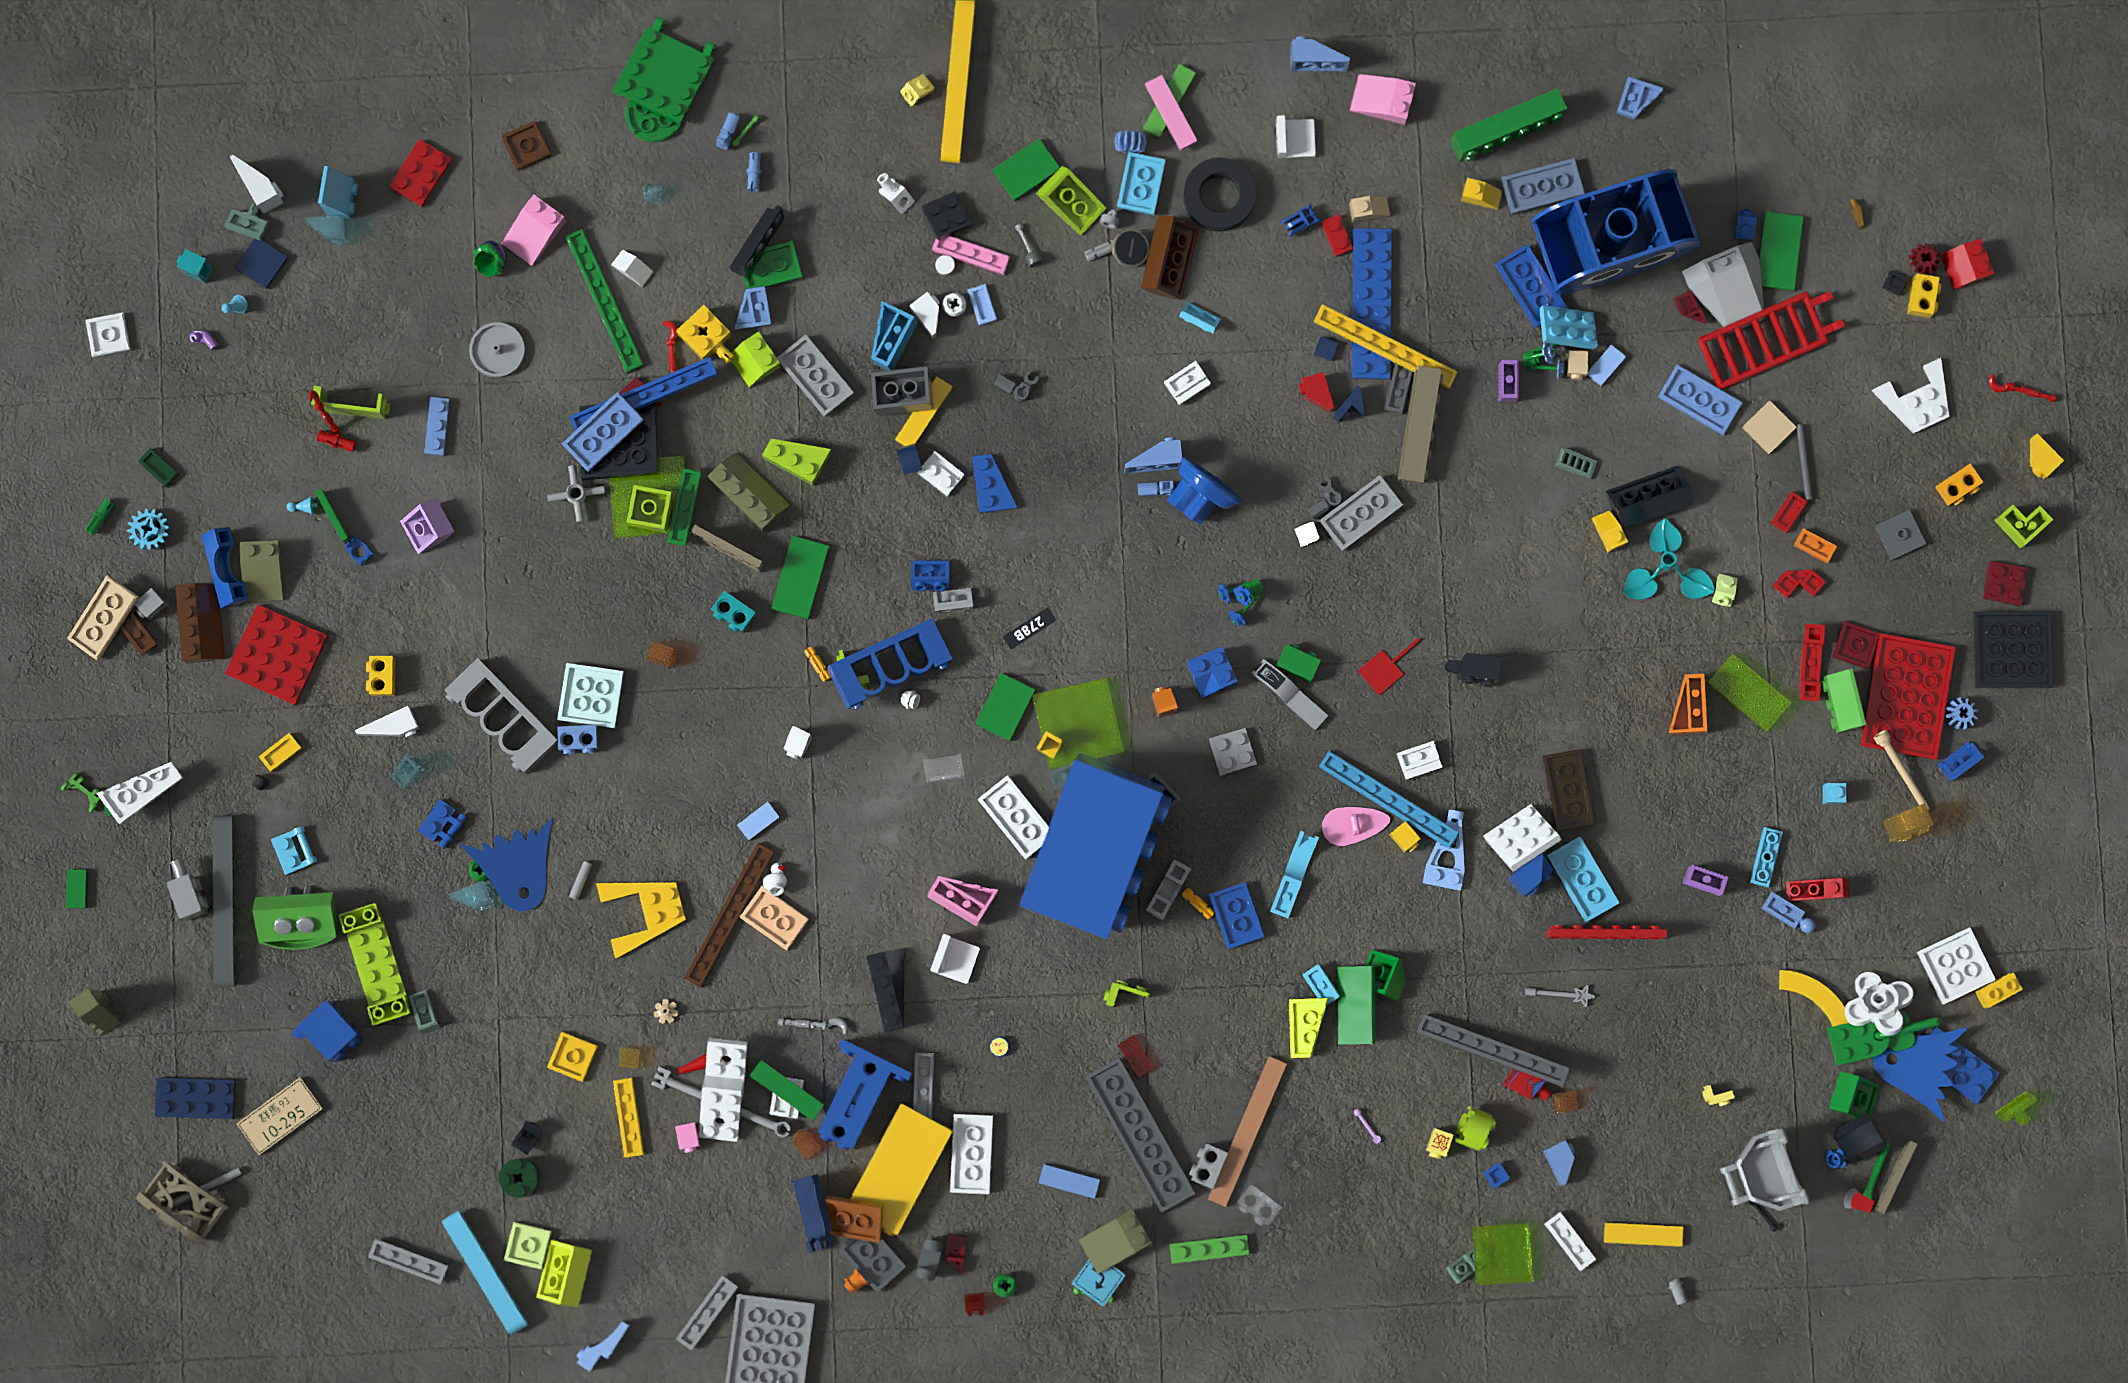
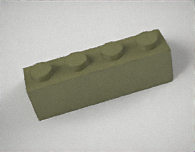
(748, 491)

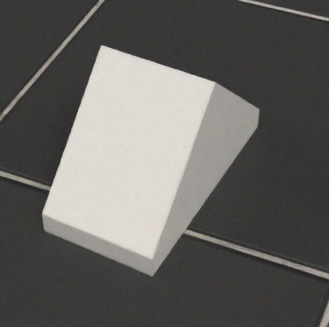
(632, 268)

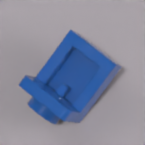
(1745, 224)

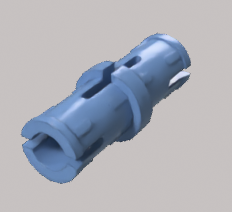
(754, 172)

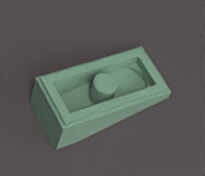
(424, 1012)

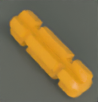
(817, 663)
(1198, 903)

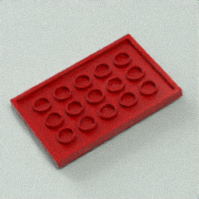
(1908, 695)

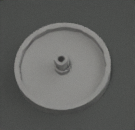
(497, 350)

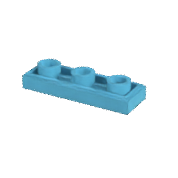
(1762, 868)

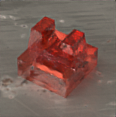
(974, 1302)

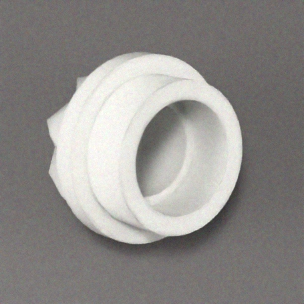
(910, 699)

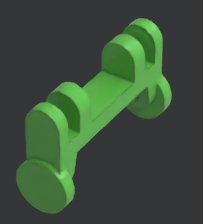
(71, 783)

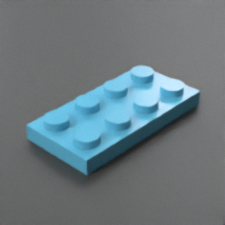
(1582, 879)

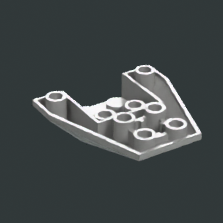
(1728, 284)

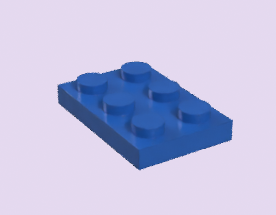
(1236, 915)

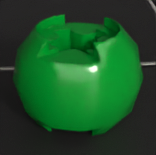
(475, 875)
(1000, 1291)

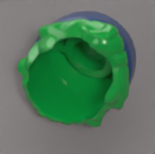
(489, 259)

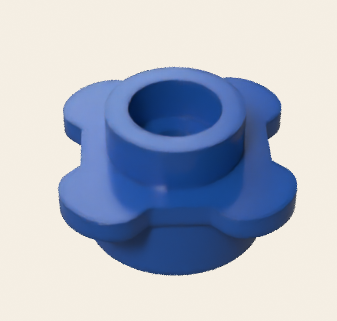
(1831, 1160)

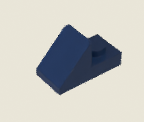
(1354, 402)

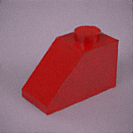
(1317, 391)

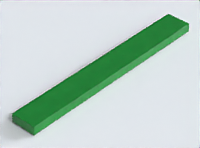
(604, 301)

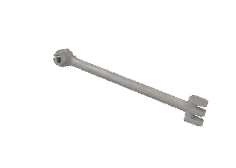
(666, 1080)

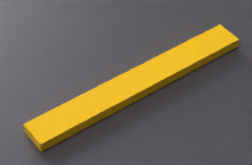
(1379, 343)

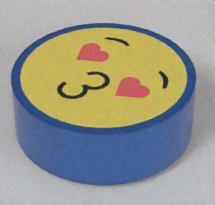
(999, 1046)

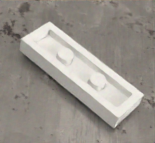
(1570, 1241)

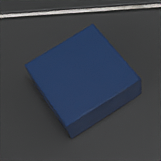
(1325, 348)

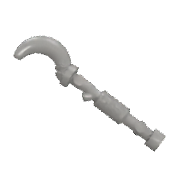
(806, 1023)

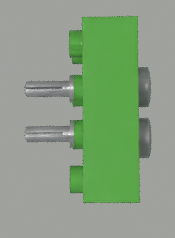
(296, 920)

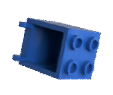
(329, 1031)

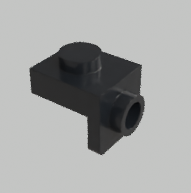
(527, 1137)

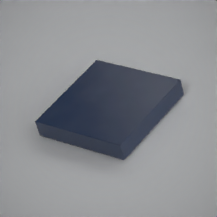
(261, 262)

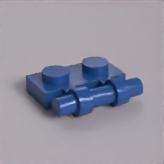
(438, 819)

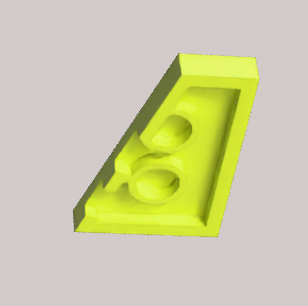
(1305, 1024)

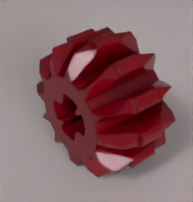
(1931, 262)

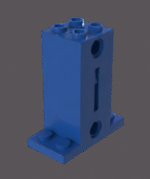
(857, 1095)

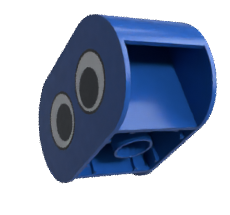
(1615, 231)

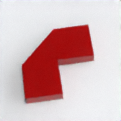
(1805, 578)

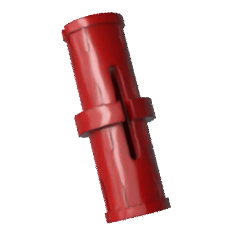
(336, 440)

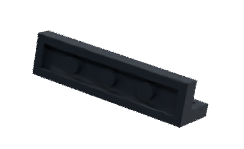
(757, 241)

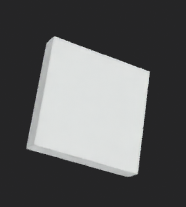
(108, 335)

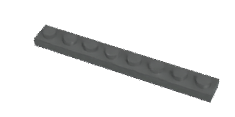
(1493, 1050)

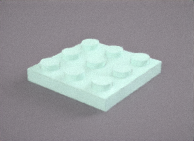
(590, 695)

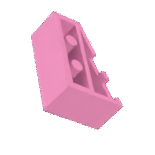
(962, 898)

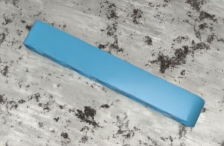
(485, 1272)

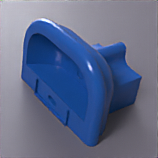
(1200, 492)

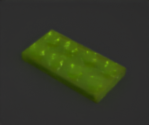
(1749, 692)

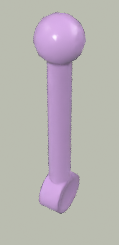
(1357, 1112)

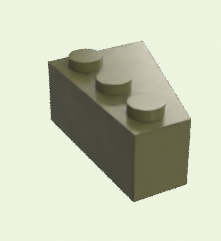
(94, 1008)

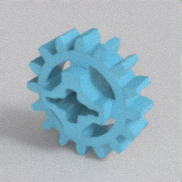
(147, 536)

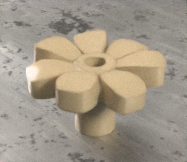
(670, 1011)

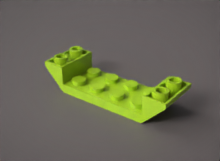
(375, 963)

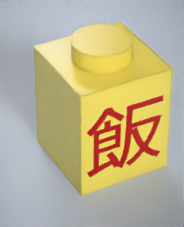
(1439, 1143)

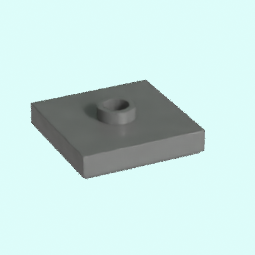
(1900, 535)

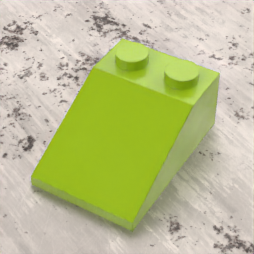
(1071, 200)

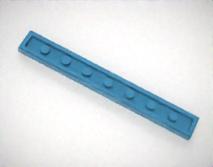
(1389, 799)

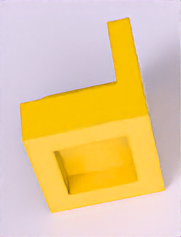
(1049, 745)

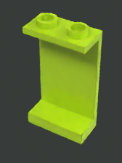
(379, 412)

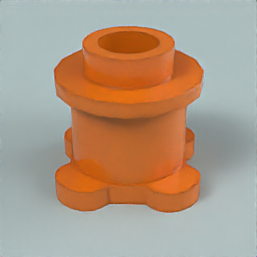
(855, 1282)

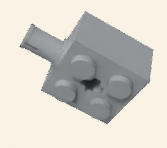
(187, 893)

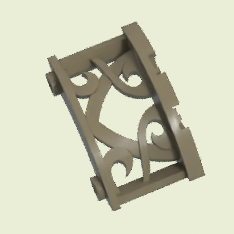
(154, 1203)

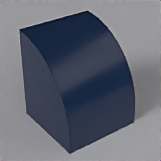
(909, 459)

